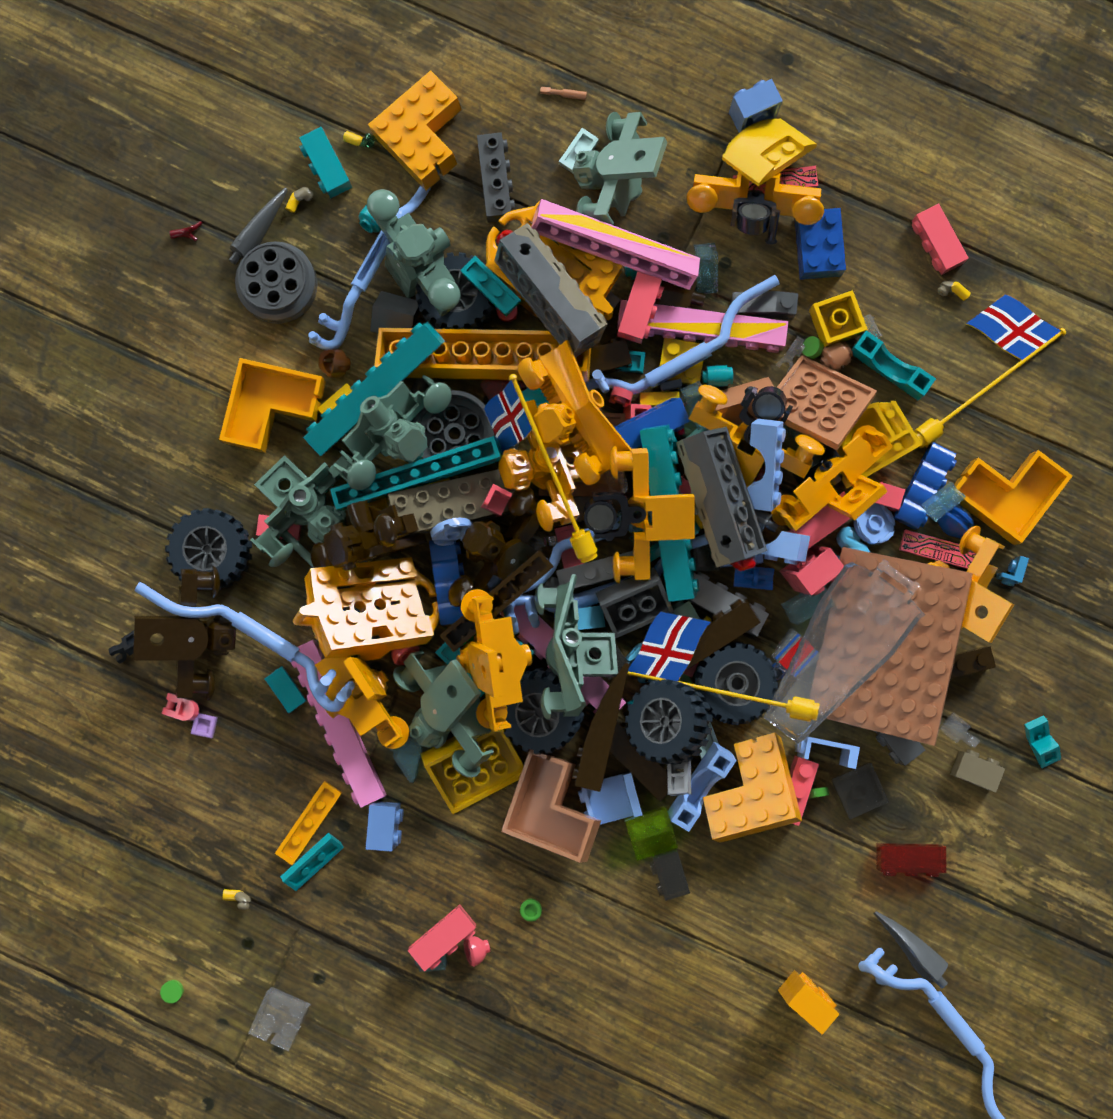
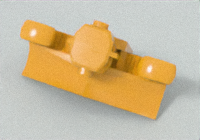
(571, 412)

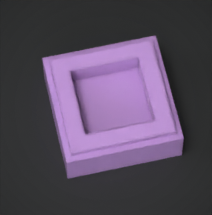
(204, 725)

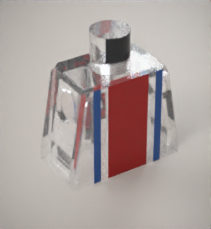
(785, 651)

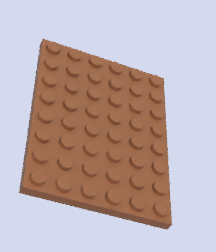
(912, 686)

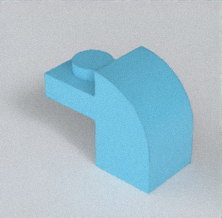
(590, 618)

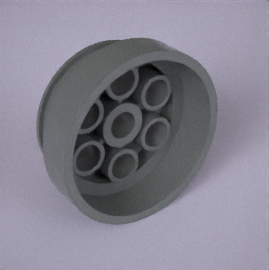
(291, 303)
(467, 407)

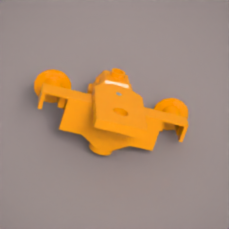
(979, 595)
(493, 660)
(364, 703)

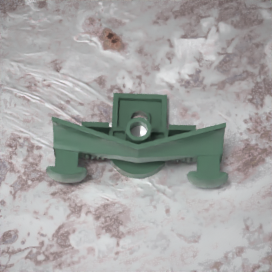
(569, 651)

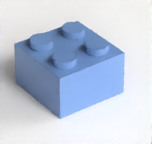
(755, 104)
(383, 826)

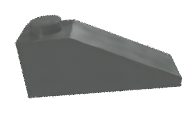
(770, 305)

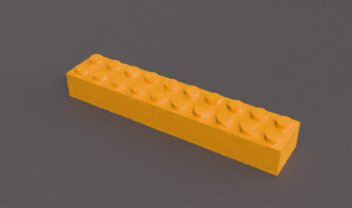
(478, 352)

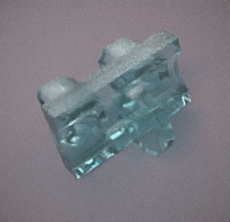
(943, 501)

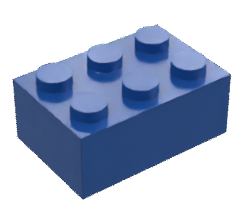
(821, 247)

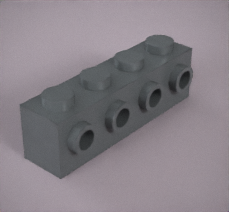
(494, 175)

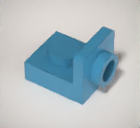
(1017, 570)

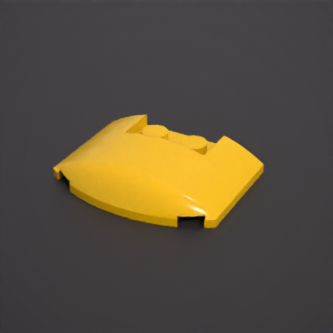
(766, 149)
(890, 420)

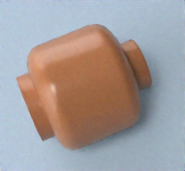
(836, 356)

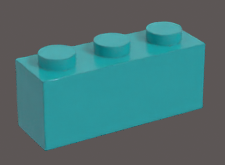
(324, 163)

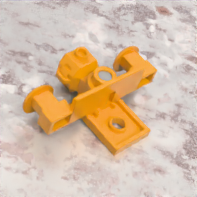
(521, 468)

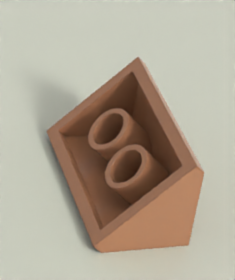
(733, 408)

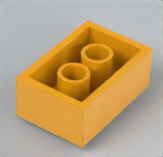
(809, 1001)

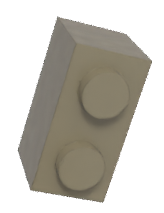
(977, 771)

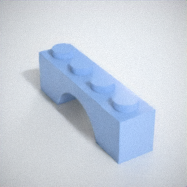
(768, 439)
(788, 545)
(712, 768)

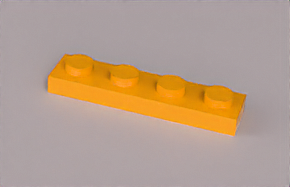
(308, 823)

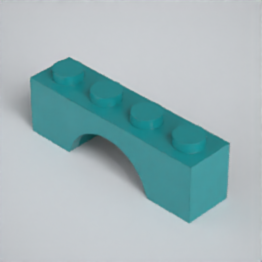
(875, 355)

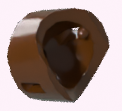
(337, 366)

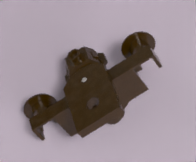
(367, 537)
(499, 551)
(186, 637)

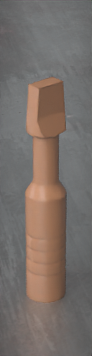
(566, 93)

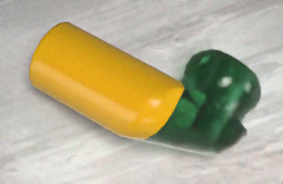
(357, 140)

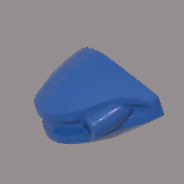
(956, 522)

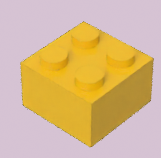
(838, 319)

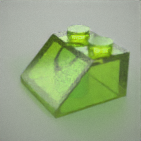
(651, 833)

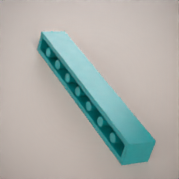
(379, 382)
(422, 472)
(665, 480)

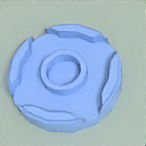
(875, 525)
(450, 530)

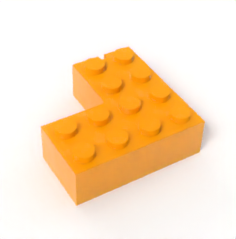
(410, 128)
(261, 392)
(1013, 505)
(765, 798)

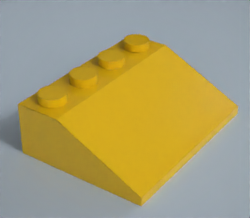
(496, 773)

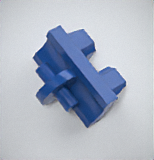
(754, 578)

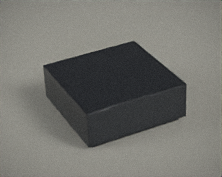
(670, 386)

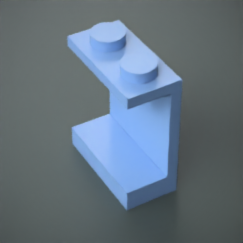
(848, 756)
(614, 801)

